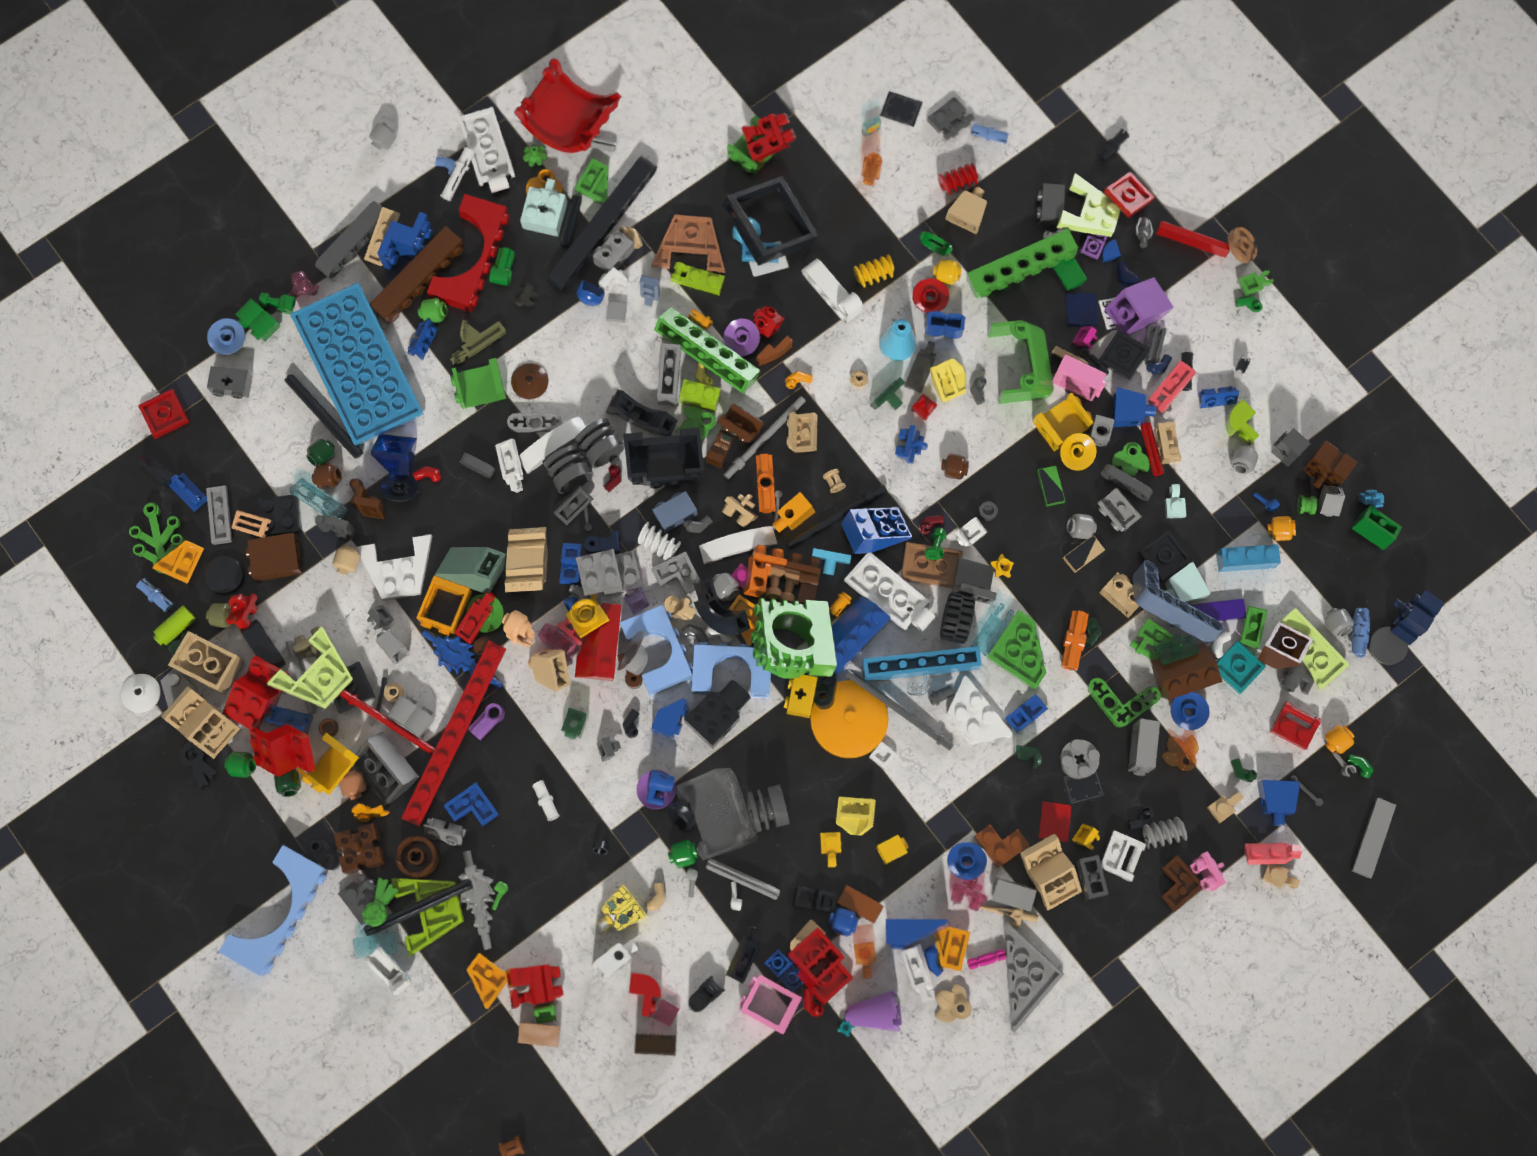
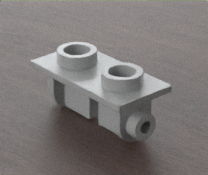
(436, 830)

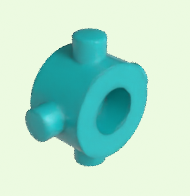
(845, 1027)

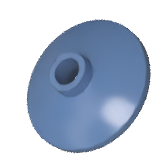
(222, 329)

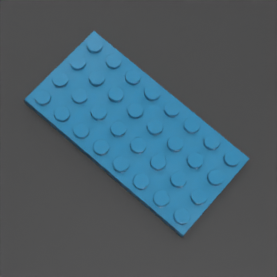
(356, 364)

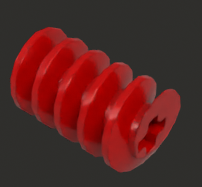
(958, 178)

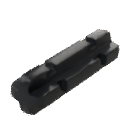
(1085, 354)

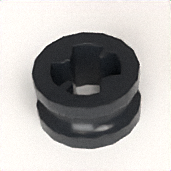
(1242, 364)

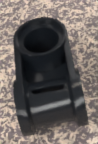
(706, 994)

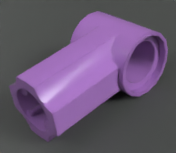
(485, 723)

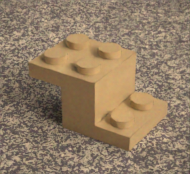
(200, 722)
(1051, 872)

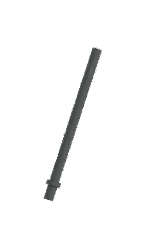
(940, 739)

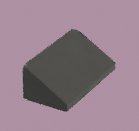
(572, 504)

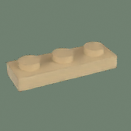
(379, 233)

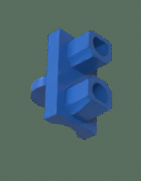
(913, 446)

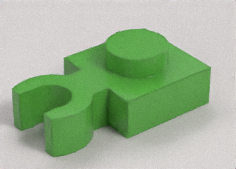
(1252, 283)

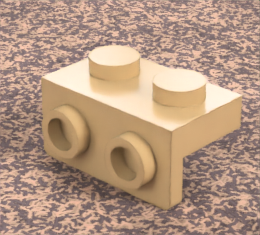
(802, 432)

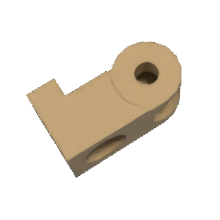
(808, 929)

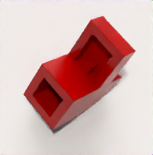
(647, 986)

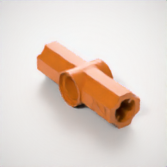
(766, 495)
(1074, 640)

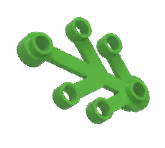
(158, 540)

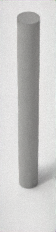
(298, 671)

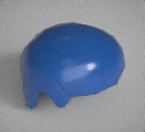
(589, 294)

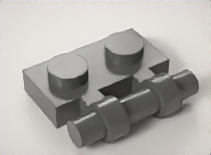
(946, 115)
(341, 527)
(355, 898)

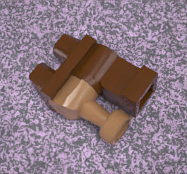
(803, 575)

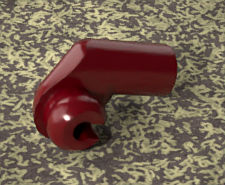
(615, 478)
(928, 523)

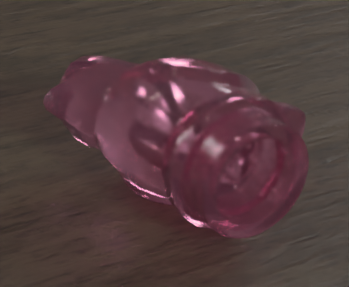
(302, 285)

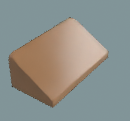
(539, 1034)

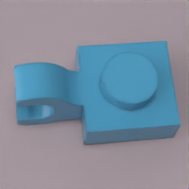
(1372, 497)

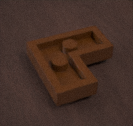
(1184, 881)

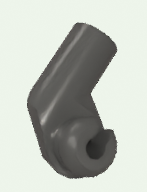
(697, 527)

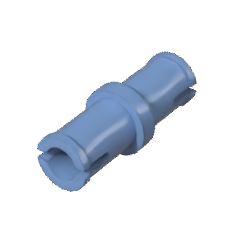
(989, 133)
(154, 595)

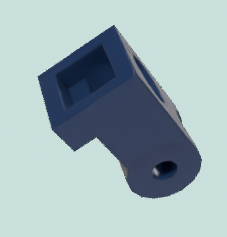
(594, 544)

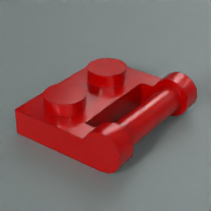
(1293, 731)

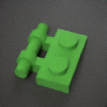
(1151, 634)

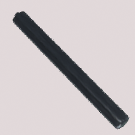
(323, 416)
(421, 906)

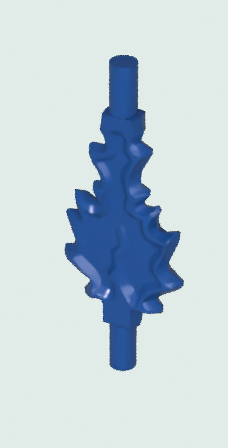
(455, 654)

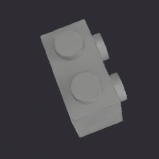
(613, 251)

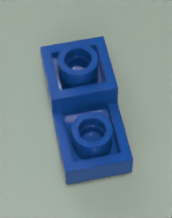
(784, 971)

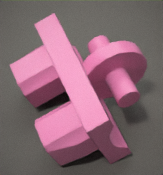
(1210, 871)

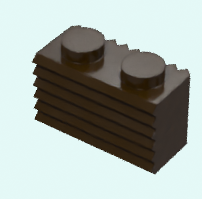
(655, 1044)

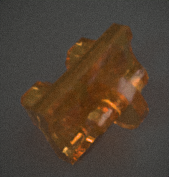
(871, 168)

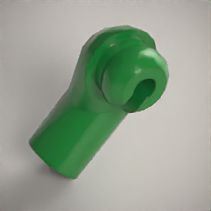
(1366, 768)

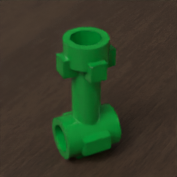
(936, 552)

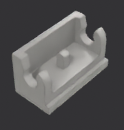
(1013, 894)

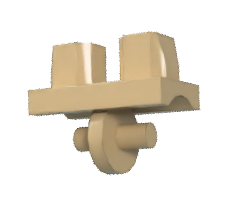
(746, 514)
(679, 608)

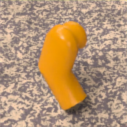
(796, 377)

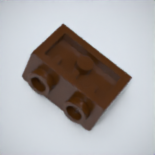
(369, 505)

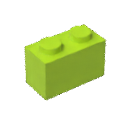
(700, 395)

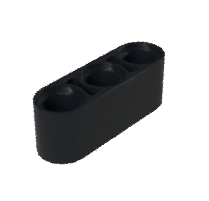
(262, 644)

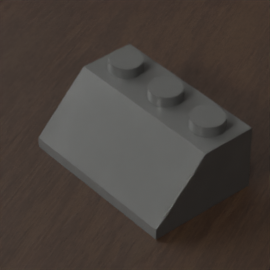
(384, 768)

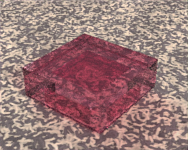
(666, 1012)

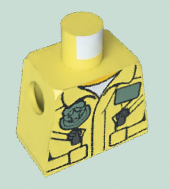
(621, 911)

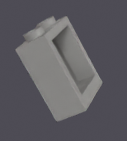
(1143, 746)

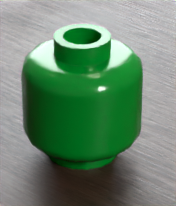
(240, 764)
(683, 853)

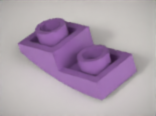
(1094, 245)

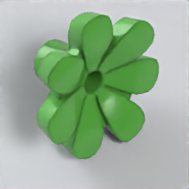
(534, 155)

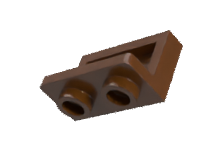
(741, 423)

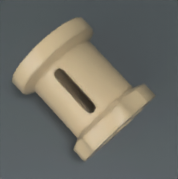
(829, 477)

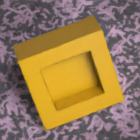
(1085, 836)

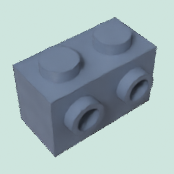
(675, 511)

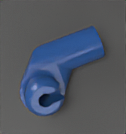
(930, 957)

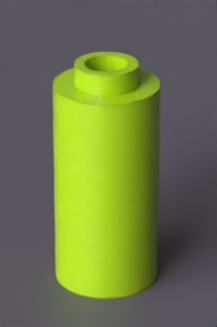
(173, 626)

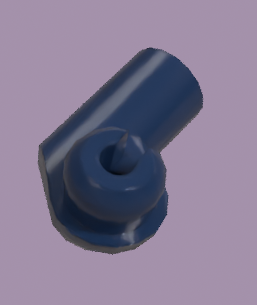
(1159, 367)

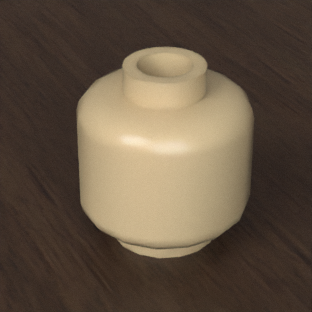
(346, 559)

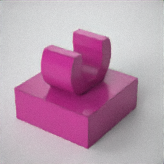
(1085, 336)

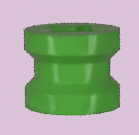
(1306, 504)

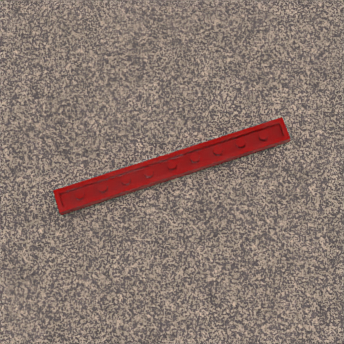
(454, 734)

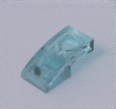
(365, 945)

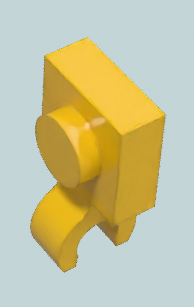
(830, 845)

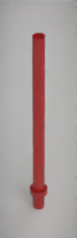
(354, 700)

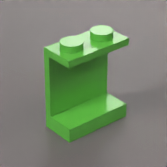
(740, 153)
(478, 385)

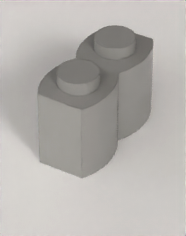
(392, 646)
(411, 716)

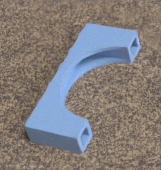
(260, 953)

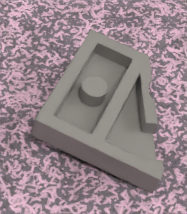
(174, 684)

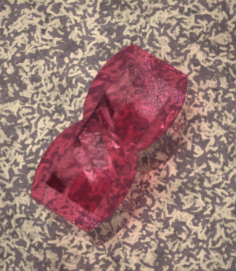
(553, 639)

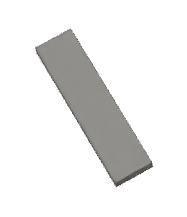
(1373, 838)

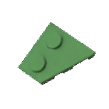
(594, 182)

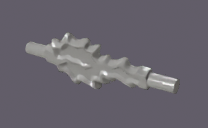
(477, 898)

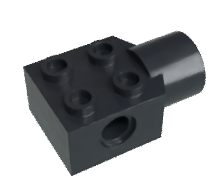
(717, 713)

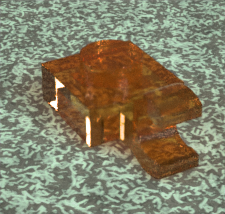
(865, 955)

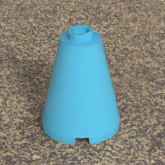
(898, 341)

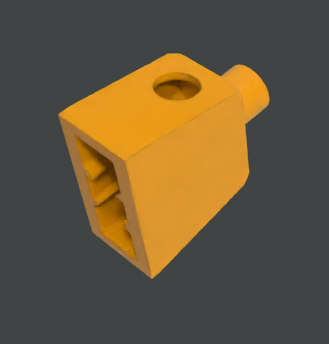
(799, 507)

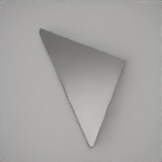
(1028, 976)

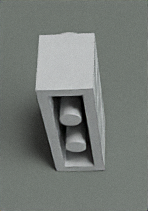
(669, 374)

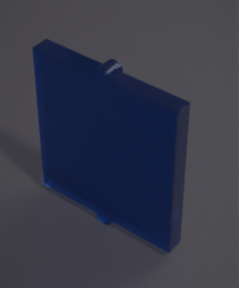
(1081, 309)

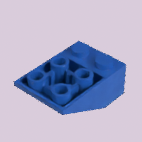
(875, 528)

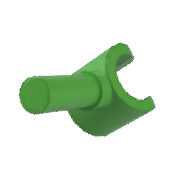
(501, 888)

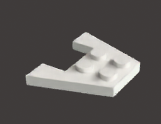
(398, 576)

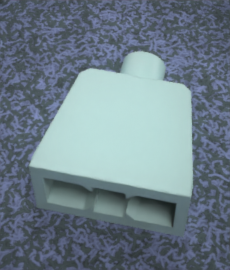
(1187, 585)

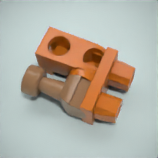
(763, 567)

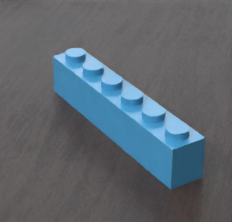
(921, 664)

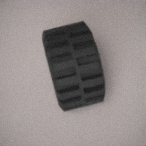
(957, 618)

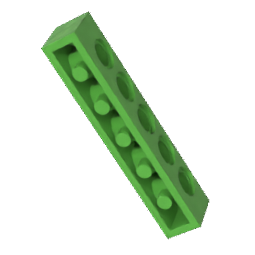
(1061, 240)
(707, 350)

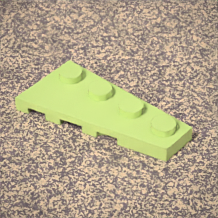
(1321, 658)

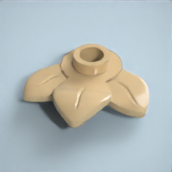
(950, 1002)

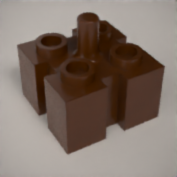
(1329, 466)
(359, 849)

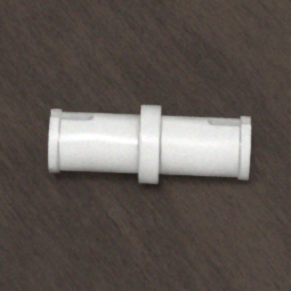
(545, 800)

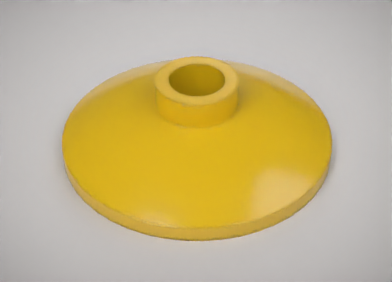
(1085, 455)

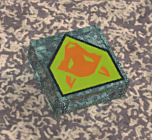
(871, 126)

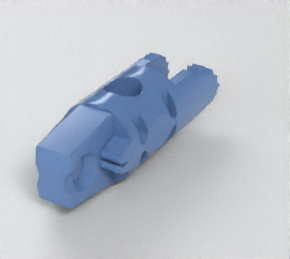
(1360, 632)

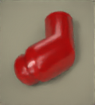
(427, 472)
(810, 1005)

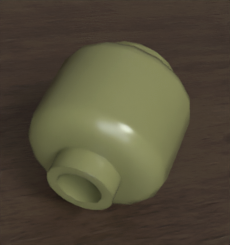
(217, 615)

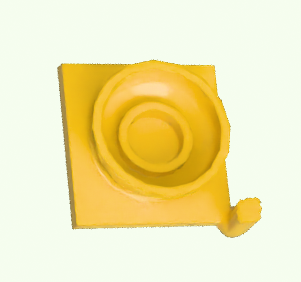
(586, 615)

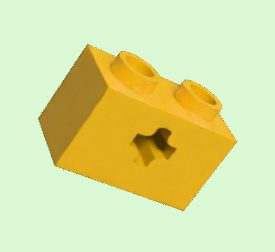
(803, 706)

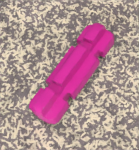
(986, 959)

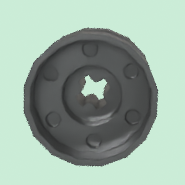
(599, 443)
(568, 468)
(767, 808)

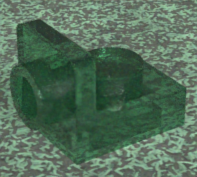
(1026, 752)

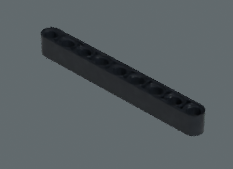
(602, 223)

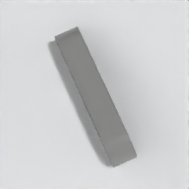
(529, 416)

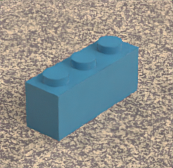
(1248, 558)

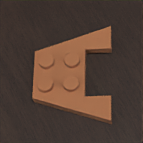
(693, 236)

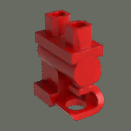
(774, 137)
(539, 984)

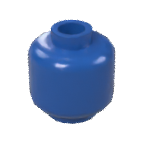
(843, 922)

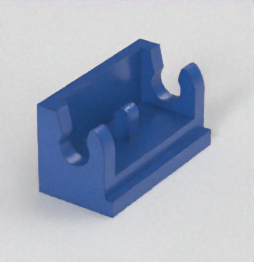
(282, 716)

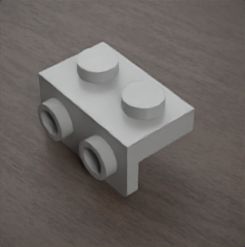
(1119, 510)

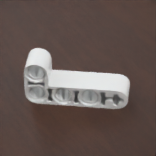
(842, 303)

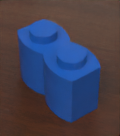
(947, 325)

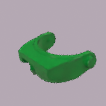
(925, 238)

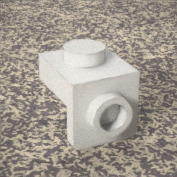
(609, 279)
(970, 532)

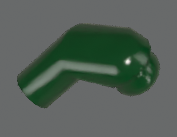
(1241, 773)

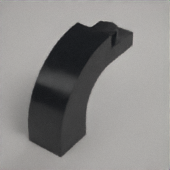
(641, 416)
(715, 613)

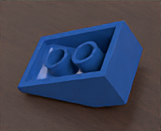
(910, 931)

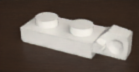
(510, 464)
(918, 972)

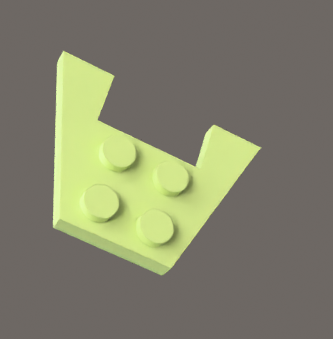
(1098, 211)
(322, 680)

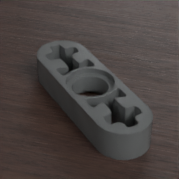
(1126, 482)

